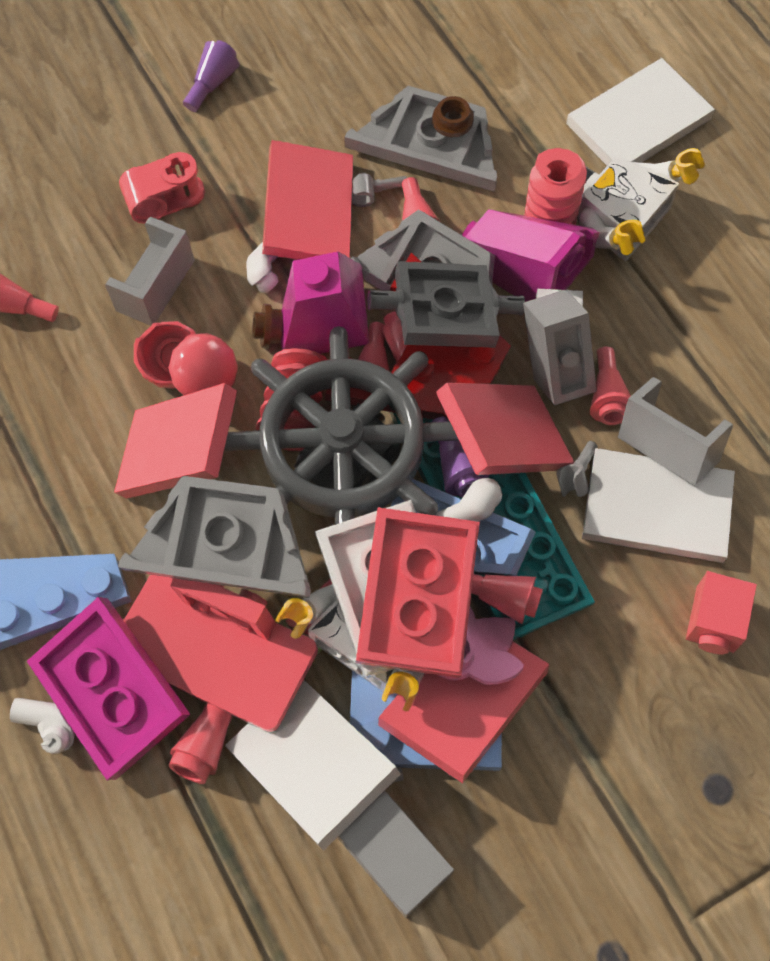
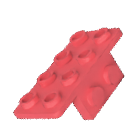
(221, 647)

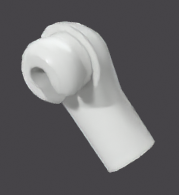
(260, 271)
(477, 502)
(49, 720)

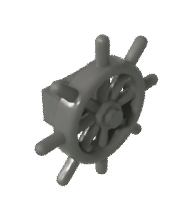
(349, 447)

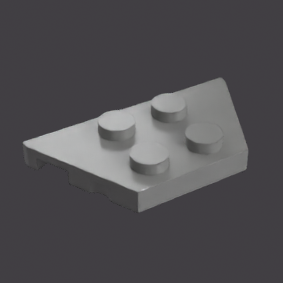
(406, 136)
(428, 241)
(223, 537)

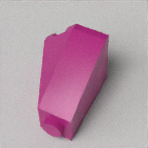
(533, 251)
(320, 296)

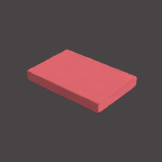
(307, 201)
(504, 428)
(176, 441)
(418, 593)
(462, 718)

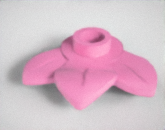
(487, 651)

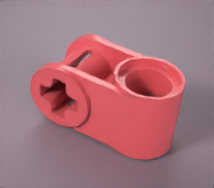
(158, 190)

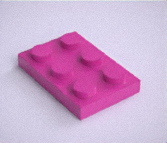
(107, 688)

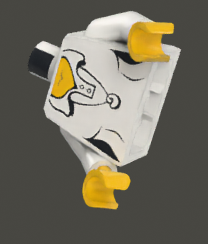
(633, 198)
(332, 636)

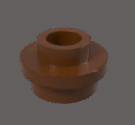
(453, 117)
(267, 326)

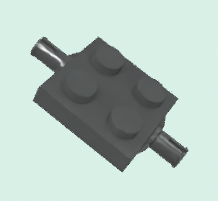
(446, 304)

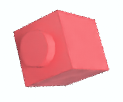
(721, 613)

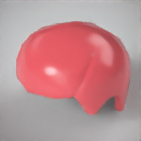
(155, 349)
(202, 363)

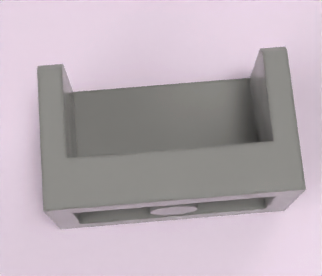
(155, 274)
(560, 346)
(668, 439)
(395, 854)

